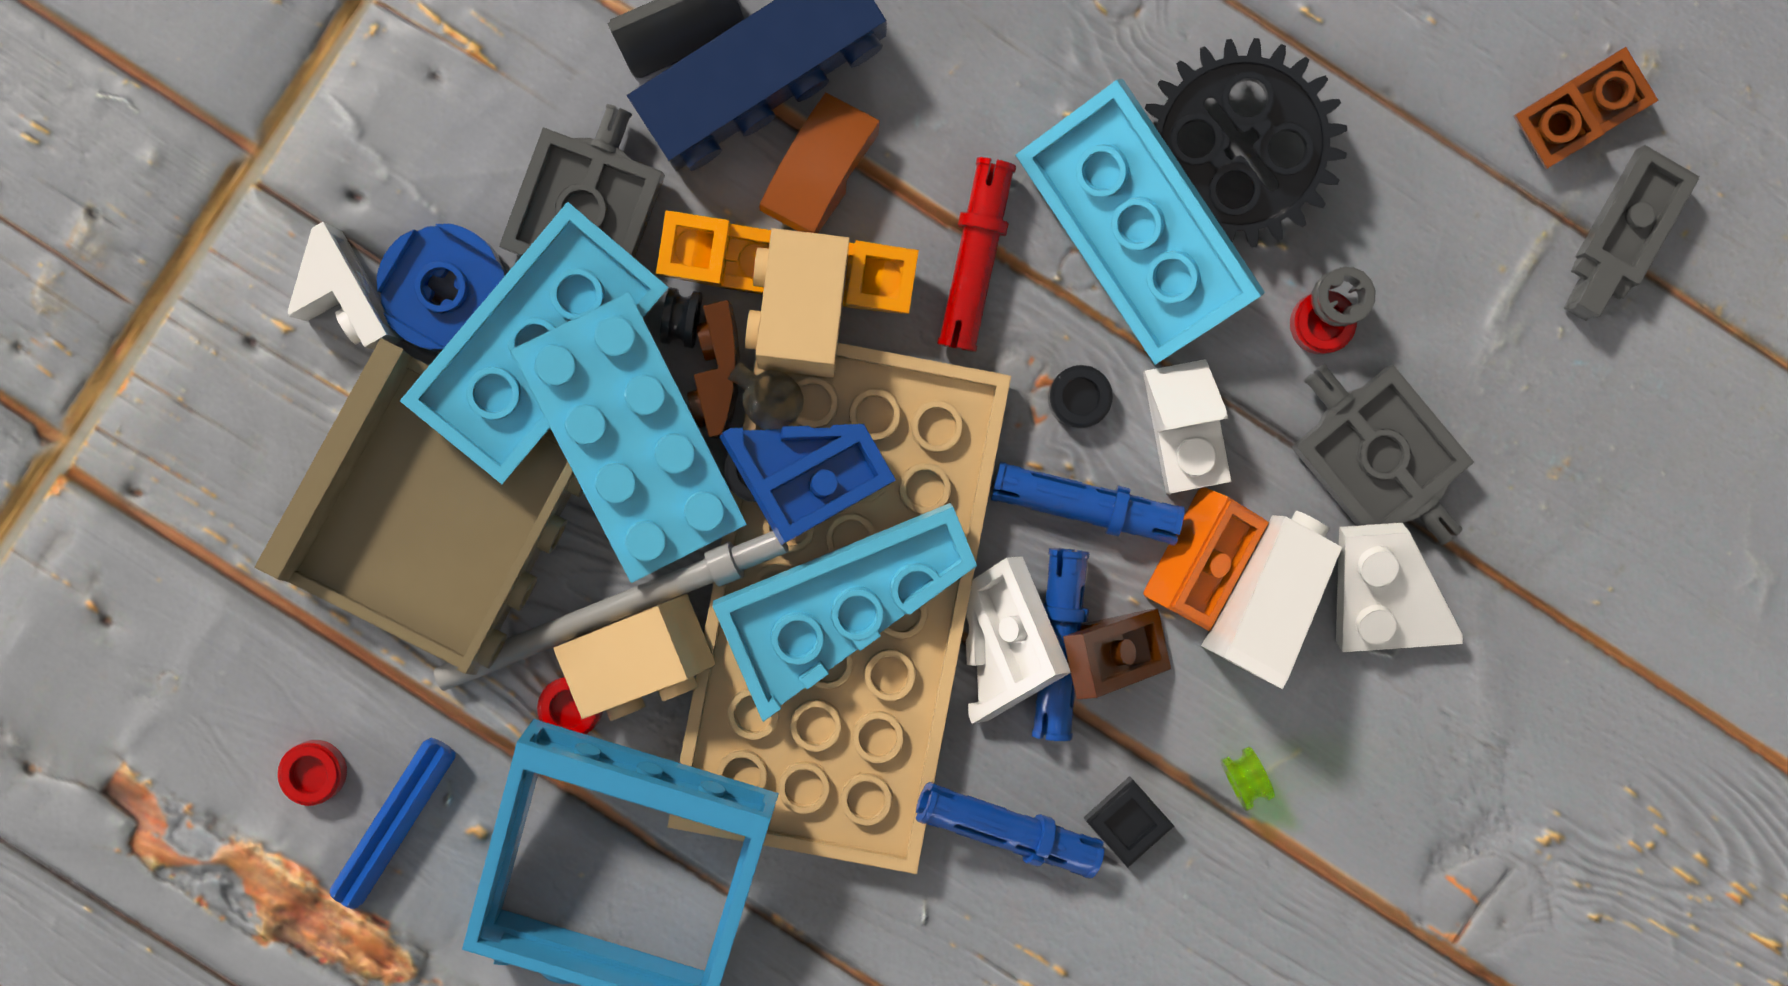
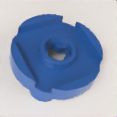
(430, 252)

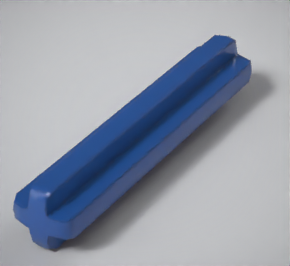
(392, 823)

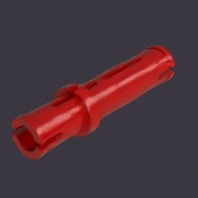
(976, 254)

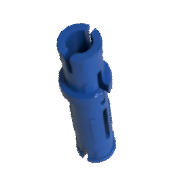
(1102, 507)
(1066, 615)
(1031, 837)

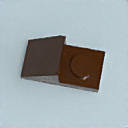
(1116, 653)

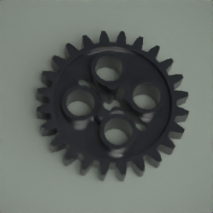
(1289, 106)

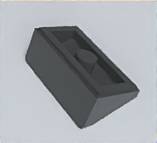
(670, 31)

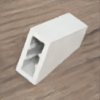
(1275, 598)

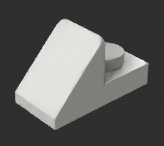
(334, 276)
(1188, 425)

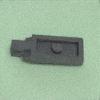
(1629, 230)

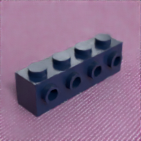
(751, 71)

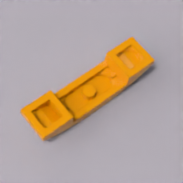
(724, 257)

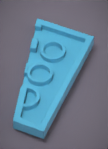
(822, 611)

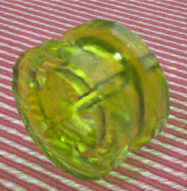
(1248, 778)

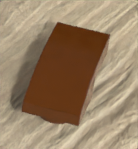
(715, 395)

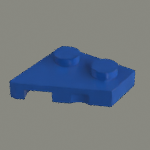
(806, 472)

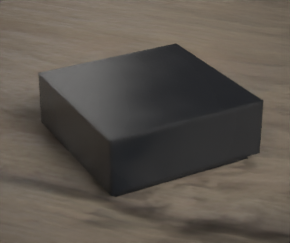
(1128, 821)

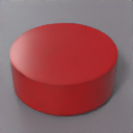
(1313, 333)
(559, 708)
(312, 772)

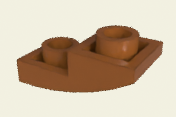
(1585, 108)
(818, 165)

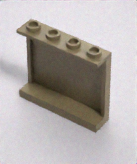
(415, 528)

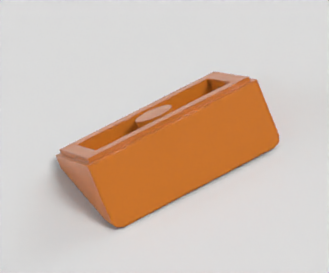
(1207, 559)

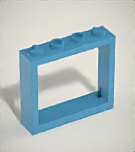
(634, 777)

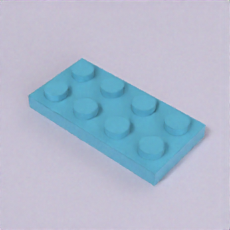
(1139, 222)
(474, 384)
(629, 437)

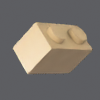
(800, 302)
(634, 658)

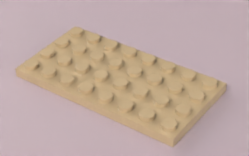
(871, 730)

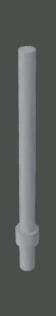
(721, 565)

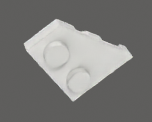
(1388, 593)
(1009, 640)

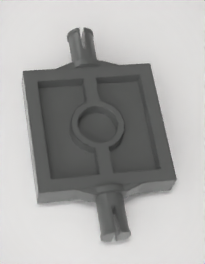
(591, 177)
(1383, 452)

